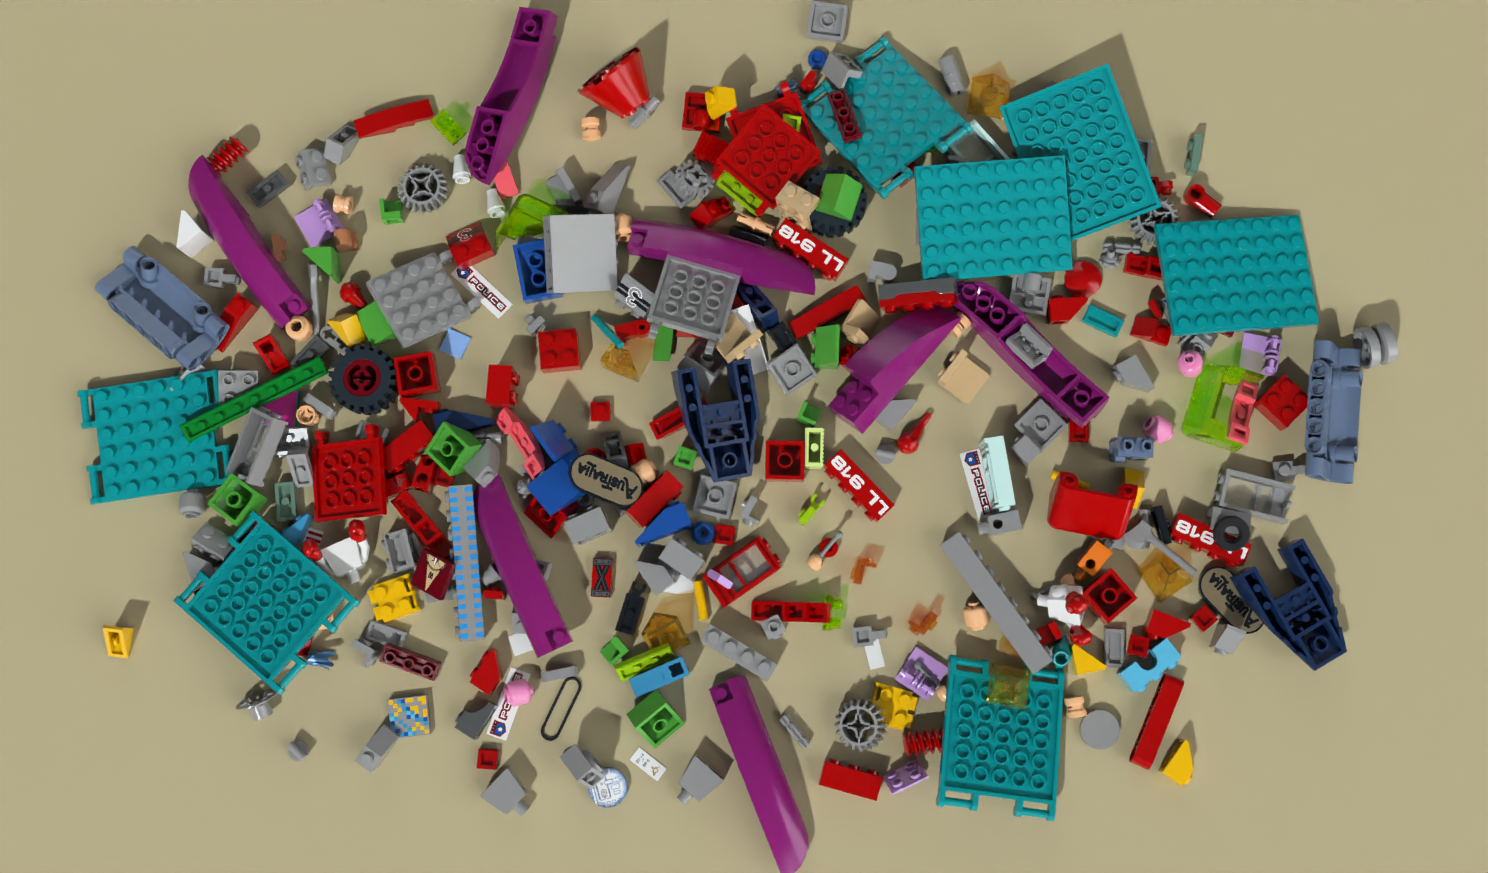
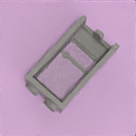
(256, 445)
(1253, 495)

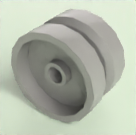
(1377, 345)

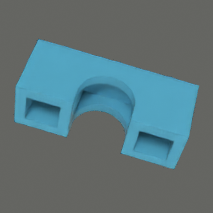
(1163, 656)

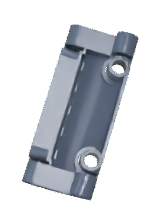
(163, 309)
(1333, 413)

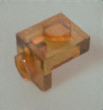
(857, 573)
(927, 624)

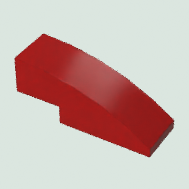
(670, 422)

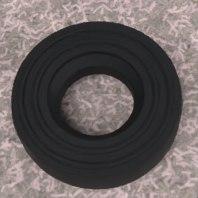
(1239, 542)

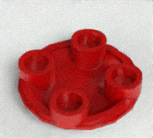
(1083, 279)

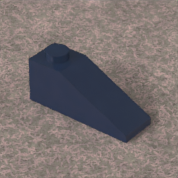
(762, 310)
(462, 420)

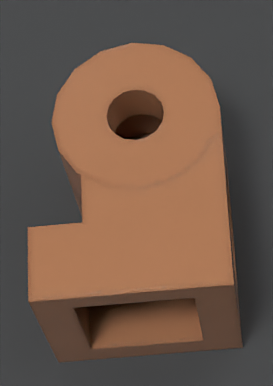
(345, 240)

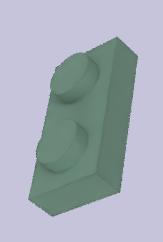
(1192, 161)
(286, 501)

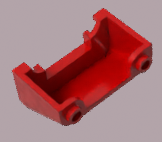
(1090, 510)

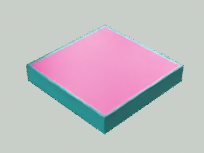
(287, 407)

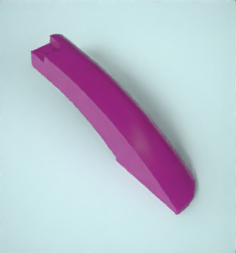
(512, 94)
(244, 245)
(752, 261)
(1054, 379)
(519, 568)
(762, 772)

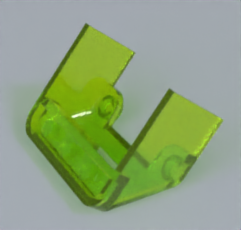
(525, 217)
(1205, 397)

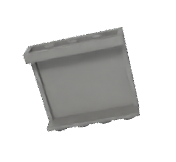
(580, 253)

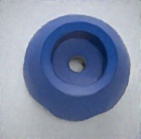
(698, 537)

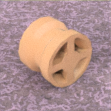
(343, 204)

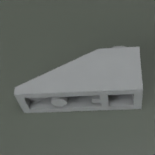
(606, 192)

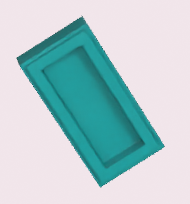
(1102, 320)

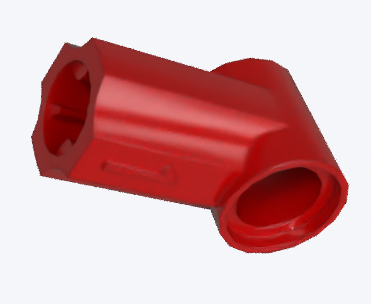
(1203, 202)

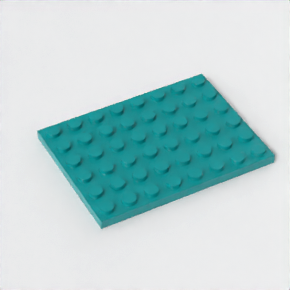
(1101, 153)
(993, 218)
(1235, 275)

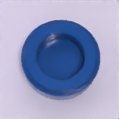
(817, 59)

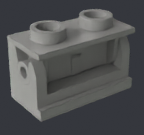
(399, 550)

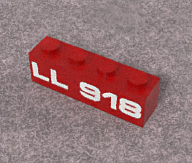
(810, 250)
(858, 485)
(1200, 538)

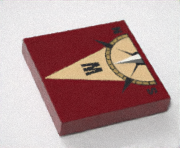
(433, 574)

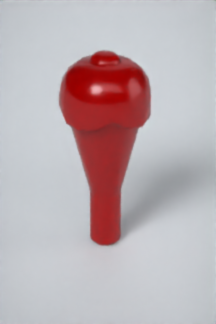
(351, 293)
(909, 441)

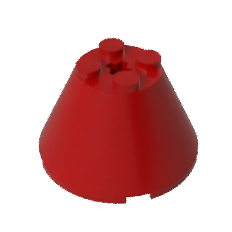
(619, 85)

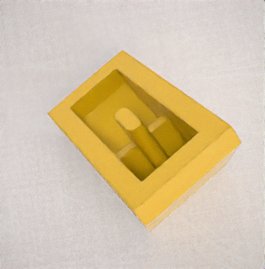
(348, 329)
(1134, 477)
(118, 640)
(1084, 662)

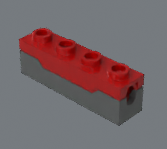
(918, 294)

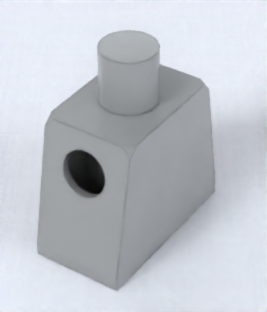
(1010, 521)
(698, 781)
(507, 793)

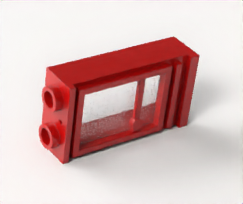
(745, 570)

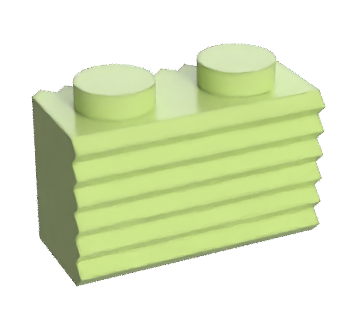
(814, 448)

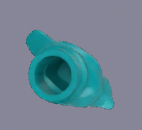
(1061, 653)

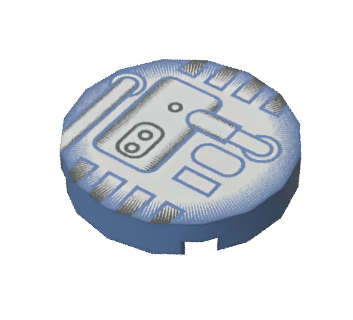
(610, 790)

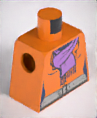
(1098, 554)

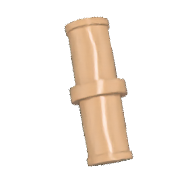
(755, 224)

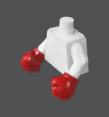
(344, 556)
(1068, 605)

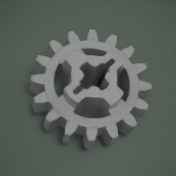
(694, 179)

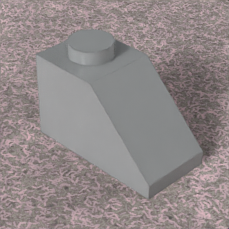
(341, 144)
(1132, 375)
(894, 413)
(484, 464)
(195, 563)
(656, 576)
(1226, 639)
(377, 748)

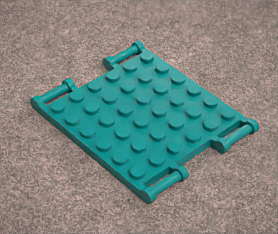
(896, 116)
(142, 439)
(266, 602)
(1000, 747)

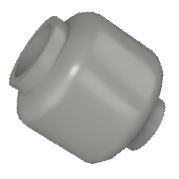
(192, 504)

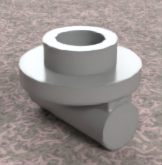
(885, 454)
(298, 750)

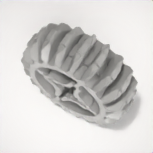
(418, 194)
(1139, 228)
(844, 725)

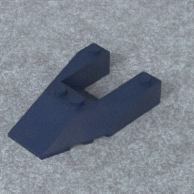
(724, 430)
(1301, 617)

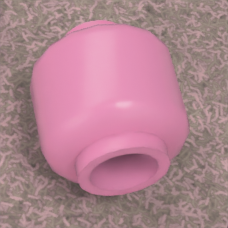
(1190, 363)
(1158, 429)
(518, 692)

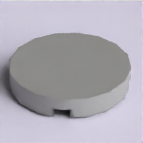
(1099, 729)

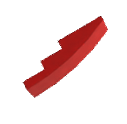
(393, 118)
(1142, 266)
(826, 312)
(422, 524)
(791, 611)

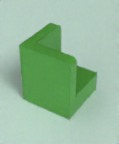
(391, 212)
(808, 415)
(685, 458)
(614, 651)

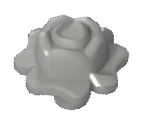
(1110, 260)
(522, 488)

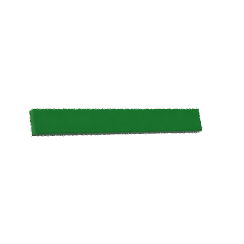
(254, 398)

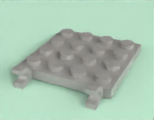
(420, 299)
(693, 300)

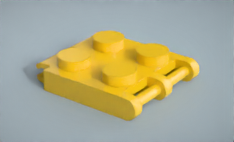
(393, 599)
(895, 705)

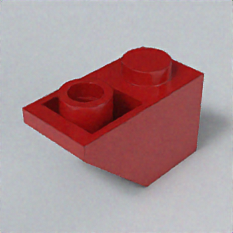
(711, 212)
(1062, 310)
(489, 672)

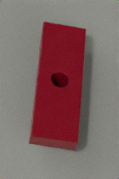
(846, 123)
(421, 665)

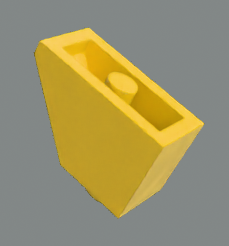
(720, 101)
(1179, 764)

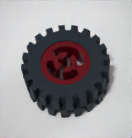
(827, 223)
(364, 400)

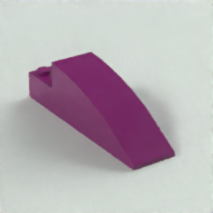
(888, 364)

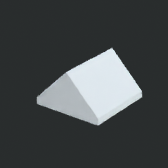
(191, 235)

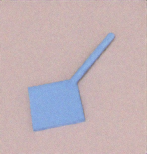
(454, 343)

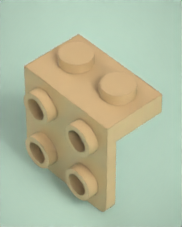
(796, 205)
(860, 323)
(737, 339)
(962, 377)

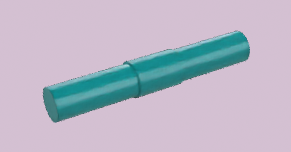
(607, 331)

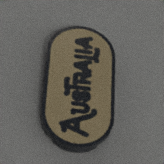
(605, 480)
(1224, 599)

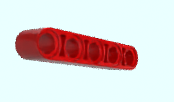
(1156, 721)

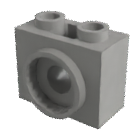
(583, 766)

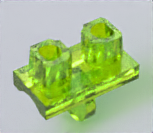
(448, 127)
(836, 604)

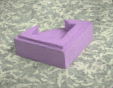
(719, 578)

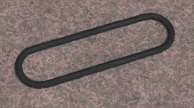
(568, 712)

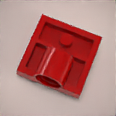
(696, 114)

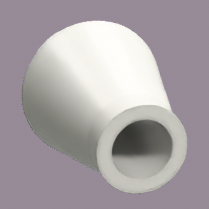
(461, 172)
(494, 204)

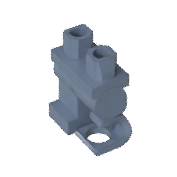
(1132, 447)

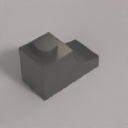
(615, 448)
(475, 722)

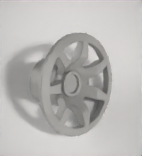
(258, 707)

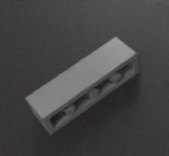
(738, 652)

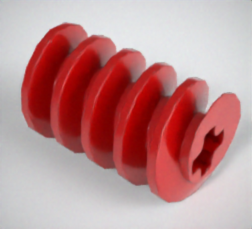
(227, 155)
(922, 742)

